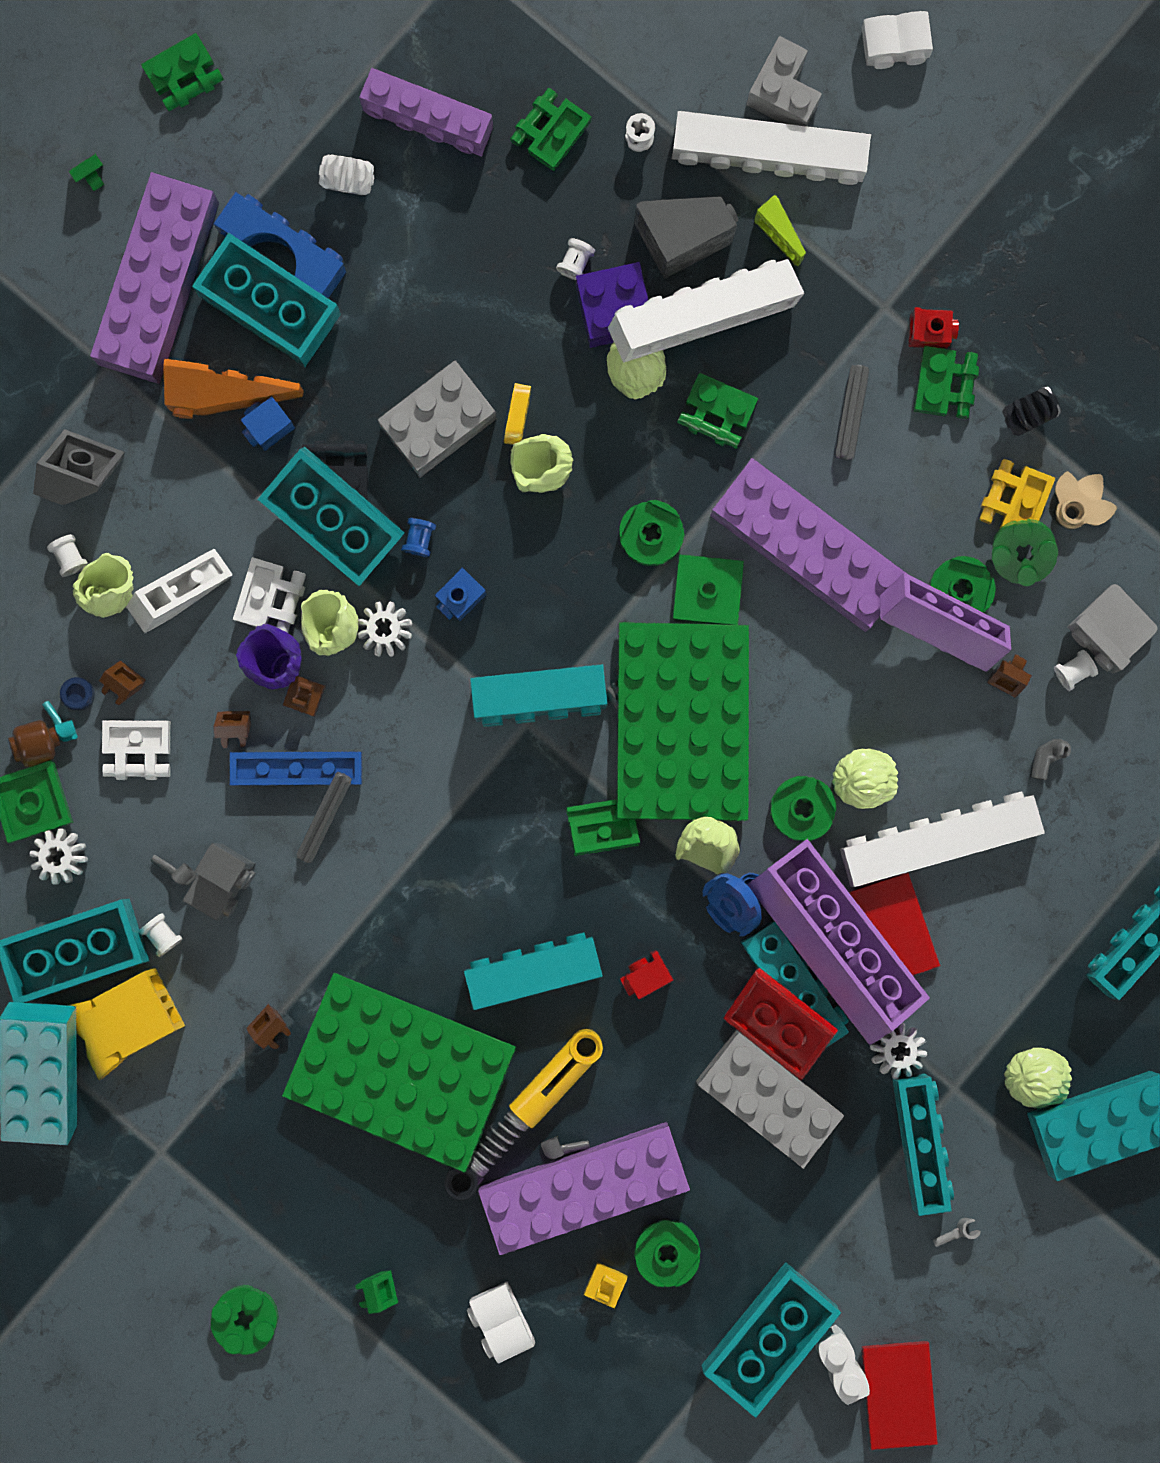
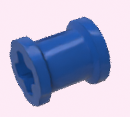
(418, 537)

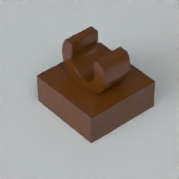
(1010, 676)
(121, 681)
(304, 696)
(232, 725)
(266, 1027)

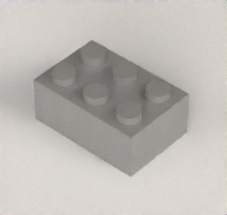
(437, 418)

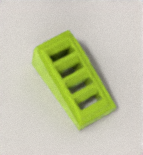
(777, 226)

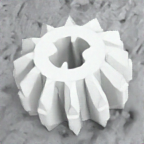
(346, 174)
(373, 630)
(68, 862)
(904, 1059)

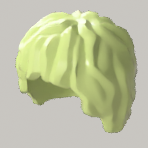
(636, 376)
(541, 463)
(104, 586)
(328, 622)
(865, 778)
(709, 845)
(1038, 1078)

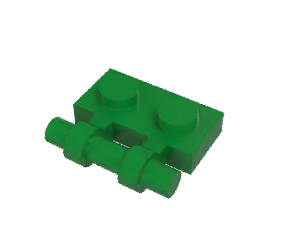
(179, 64)
(559, 133)
(935, 382)
(719, 401)

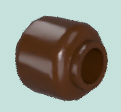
(33, 743)

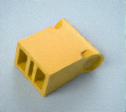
(125, 1020)

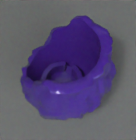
(270, 657)

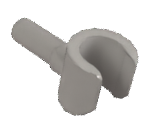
(956, 1233)

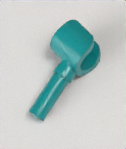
(65, 730)

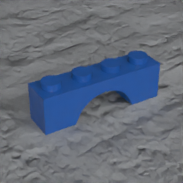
(252, 225)

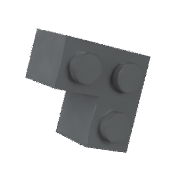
(219, 881)

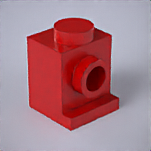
(923, 335)
(646, 976)

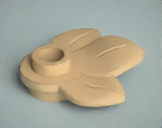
(1084, 498)

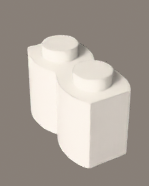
(897, 39)
(501, 1323)
(842, 1367)

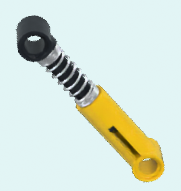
(527, 1110)

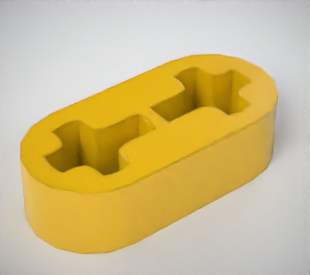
(517, 414)

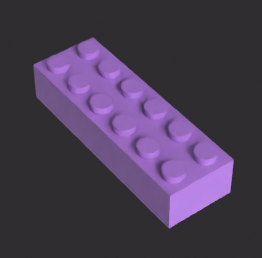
(155, 278)
(806, 544)
(839, 942)
(583, 1188)

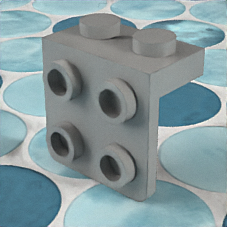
(1112, 629)

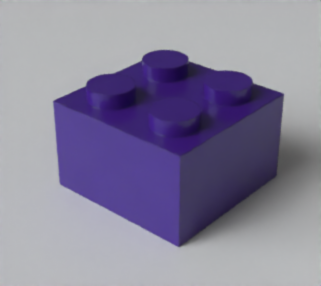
(606, 292)

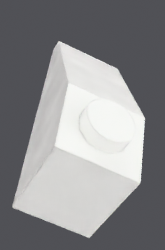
(177, 590)

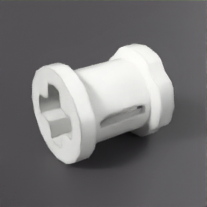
(633, 126)
(579, 248)
(67, 555)
(1076, 670)
(160, 935)

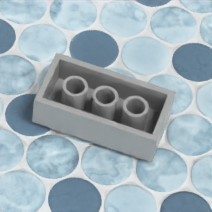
(769, 1099)

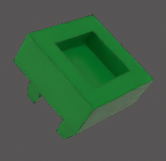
(87, 170)
(378, 1292)

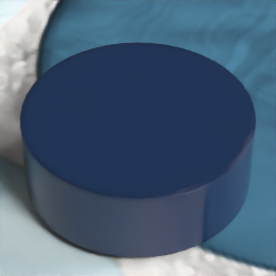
(77, 693)

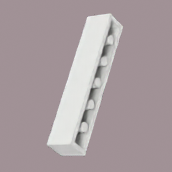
(771, 147)
(704, 309)
(942, 840)

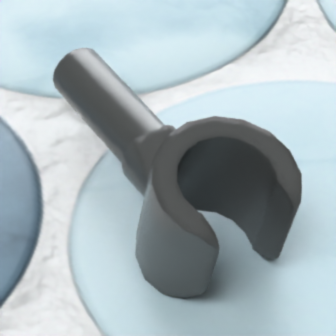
(183, 875)
(553, 1149)

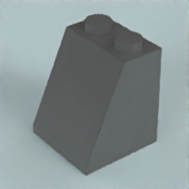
(684, 230)

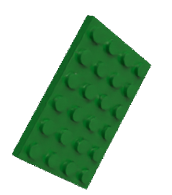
(682, 721)
(399, 1072)

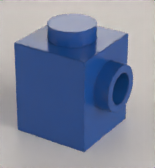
(266, 424)
(459, 595)

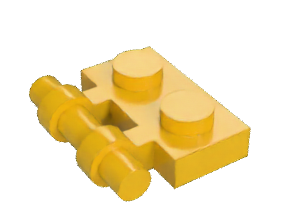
(1028, 498)

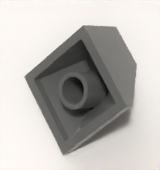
(74, 468)

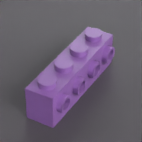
(426, 112)
(945, 622)

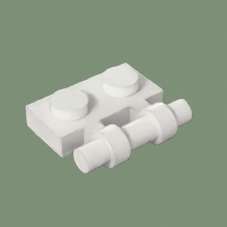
(259, 595)
(136, 738)

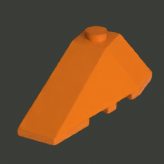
(200, 391)

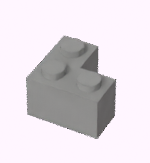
(777, 90)

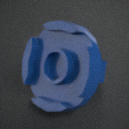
(733, 903)

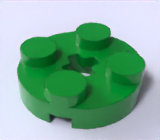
(644, 516)
(1024, 533)
(973, 573)
(820, 815)
(667, 1233)
(235, 1337)

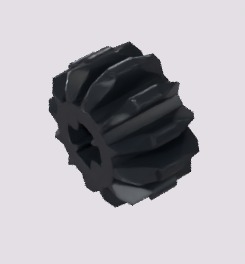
(1031, 411)

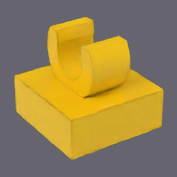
(605, 1285)

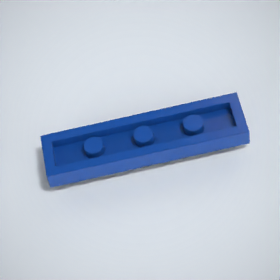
(293, 768)

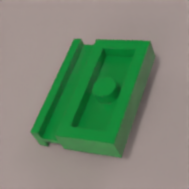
(596, 829)

